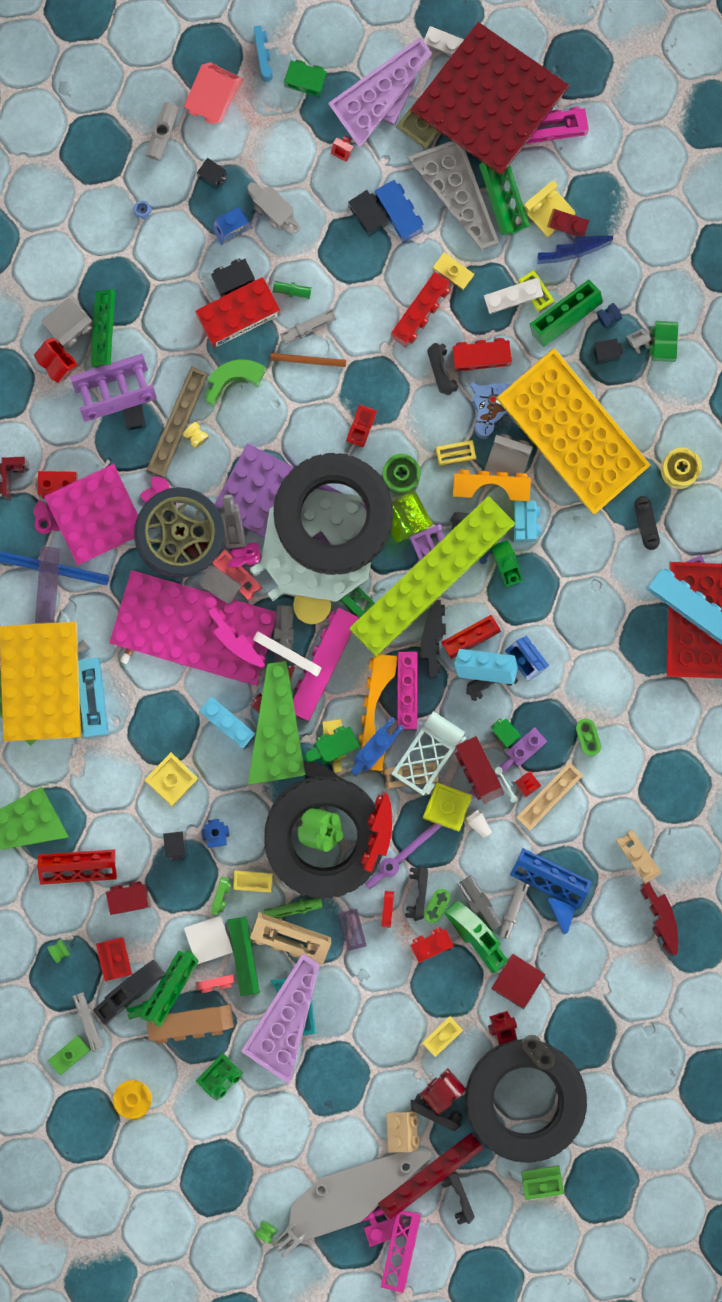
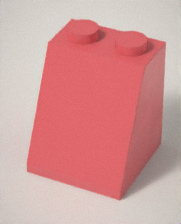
(212, 92)

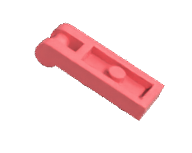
(238, 574)

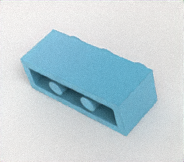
(486, 666)
(227, 723)

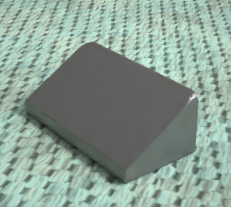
(220, 585)

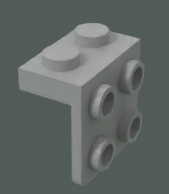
(67, 323)
(508, 456)

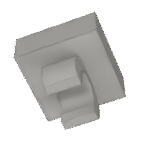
(639, 338)

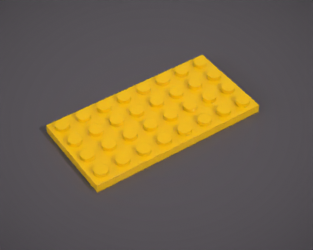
(573, 431)

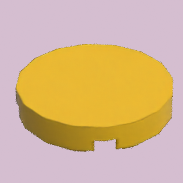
(132, 1099)

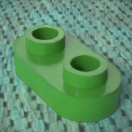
(588, 737)
(218, 904)

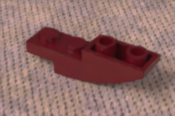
(666, 924)

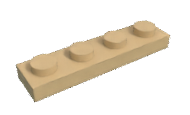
(549, 796)

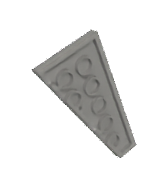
(454, 183)

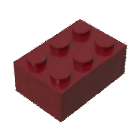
(478, 770)

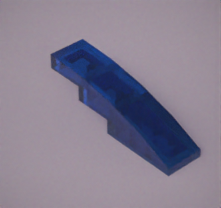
(582, 246)

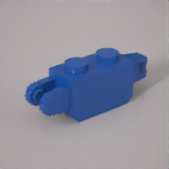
(375, 748)

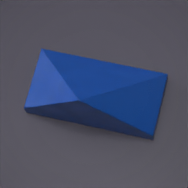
(563, 913)

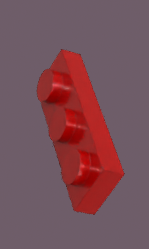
(471, 636)

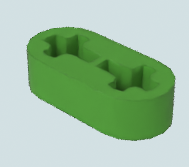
(441, 908)

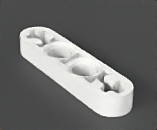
(287, 653)

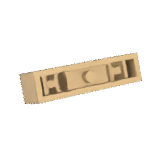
(263, 934)

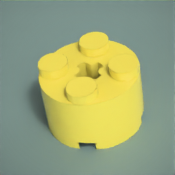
(685, 458)

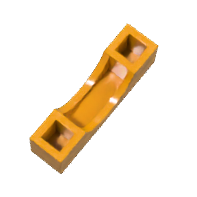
(516, 486)

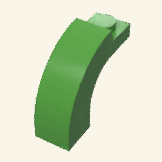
(232, 371)

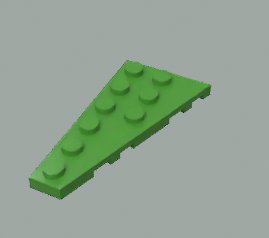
(277, 741)
(30, 821)

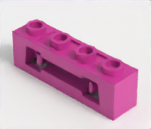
(575, 125)
(407, 690)

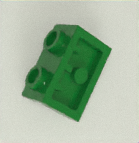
(219, 1077)

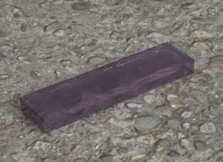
(47, 584)

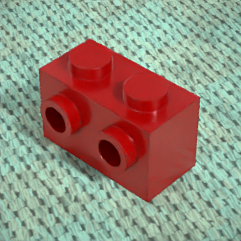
(52, 480)
(432, 945)

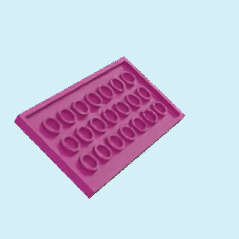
(176, 626)

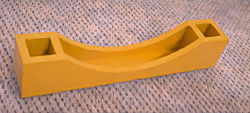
(383, 672)

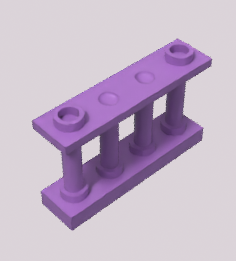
(115, 372)

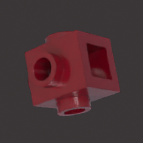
(503, 1027)

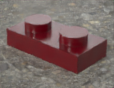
(567, 223)

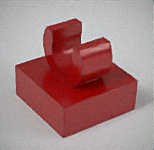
(342, 148)
(527, 784)

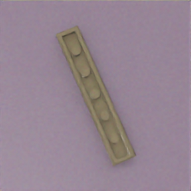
(177, 422)

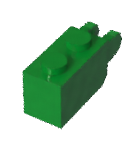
(333, 746)

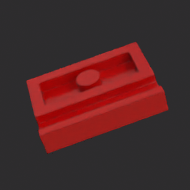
(114, 959)

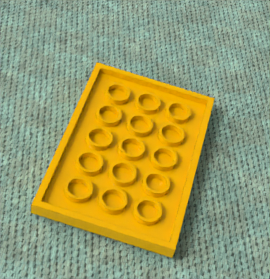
(40, 681)

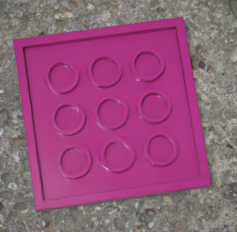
(94, 513)

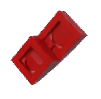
(361, 425)

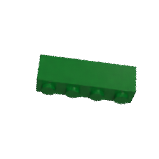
(566, 313)

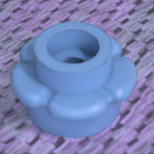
(137, 209)

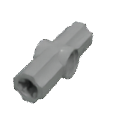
(165, 120)

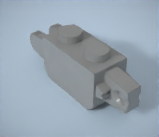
(274, 208)

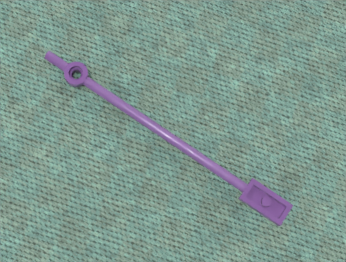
(517, 754)

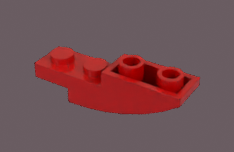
(381, 824)

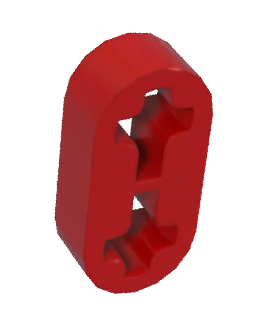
(387, 909)

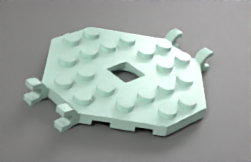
(340, 520)

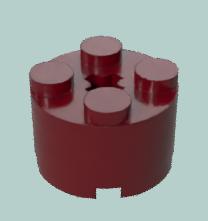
(442, 1091)

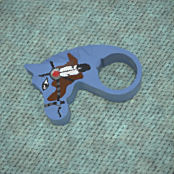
(488, 408)

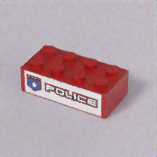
(238, 312)

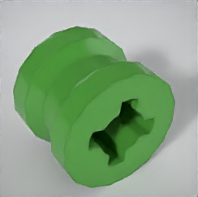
(59, 951)
(266, 1232)

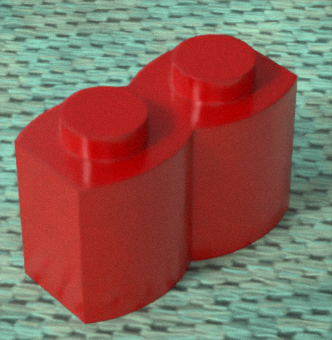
(55, 360)

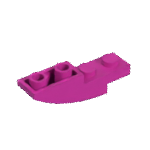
(241, 646)

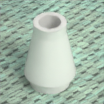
(478, 822)

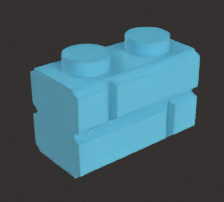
(525, 519)

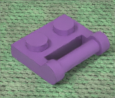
(423, 543)

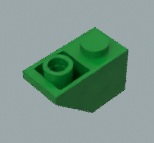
(506, 563)

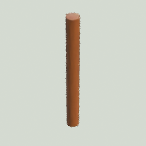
(308, 360)

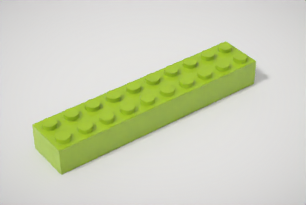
(432, 576)

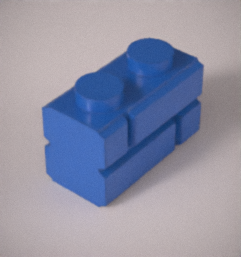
(528, 658)

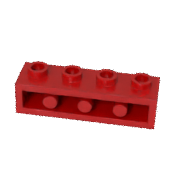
(420, 309)

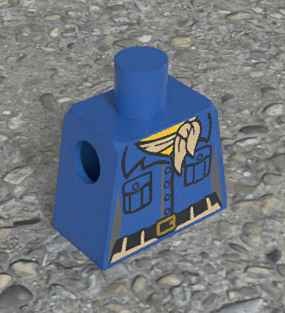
(231, 225)

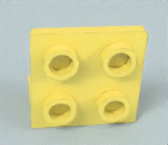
(541, 205)

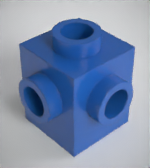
(220, 839)

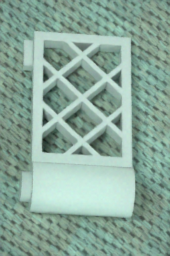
(444, 733)

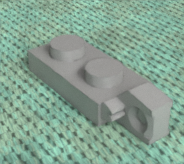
(232, 523)

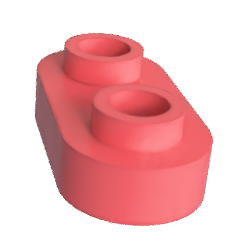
(223, 982)

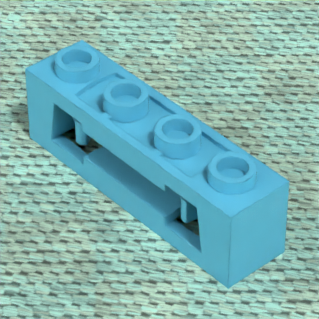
(94, 730)

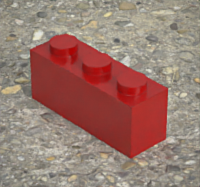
(481, 355)

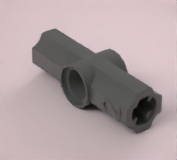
(283, 630)
(479, 902)

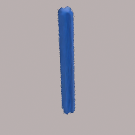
(66, 571)

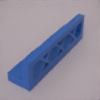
(553, 875)

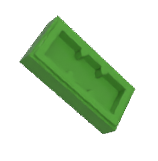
(69, 1055)

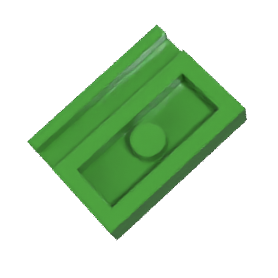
(542, 1182)

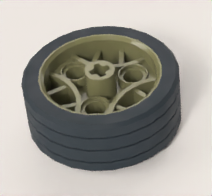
(164, 502)

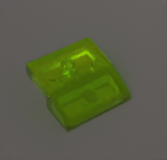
(409, 517)

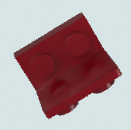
(8, 464)

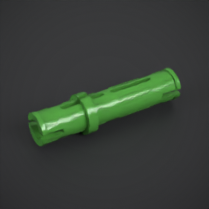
(300, 906)

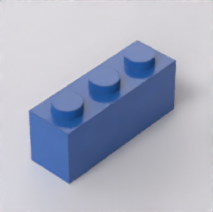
(399, 210)

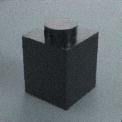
(212, 174)
(607, 351)
(134, 417)

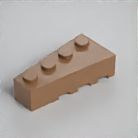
(192, 1023)

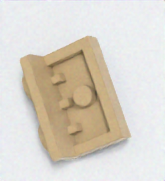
(402, 1131)

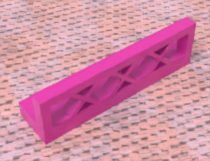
(408, 1253)

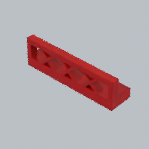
(76, 863)

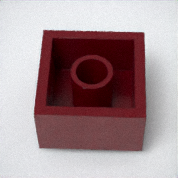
(128, 899)

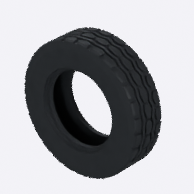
(324, 470)
(284, 813)
(525, 1146)

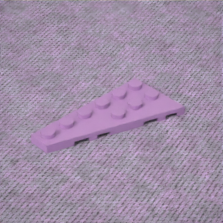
(372, 97)
(280, 1030)

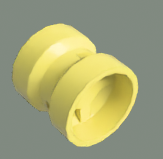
(195, 435)

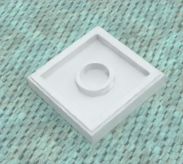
(208, 939)

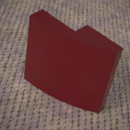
(518, 981)

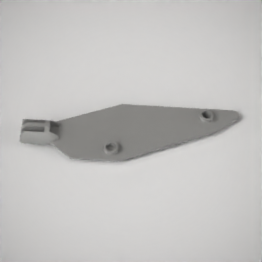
(347, 1197)

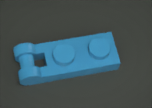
(263, 55)

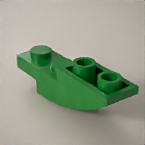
(478, 934)

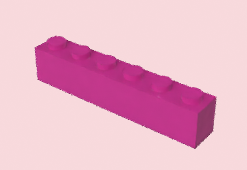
(326, 656)

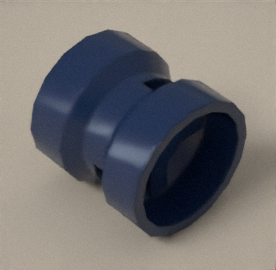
(609, 315)

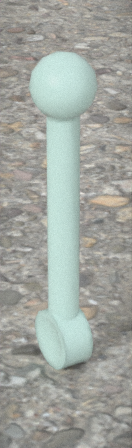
(513, 798)

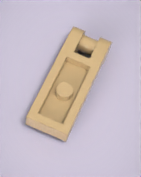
(405, 772)
(639, 857)

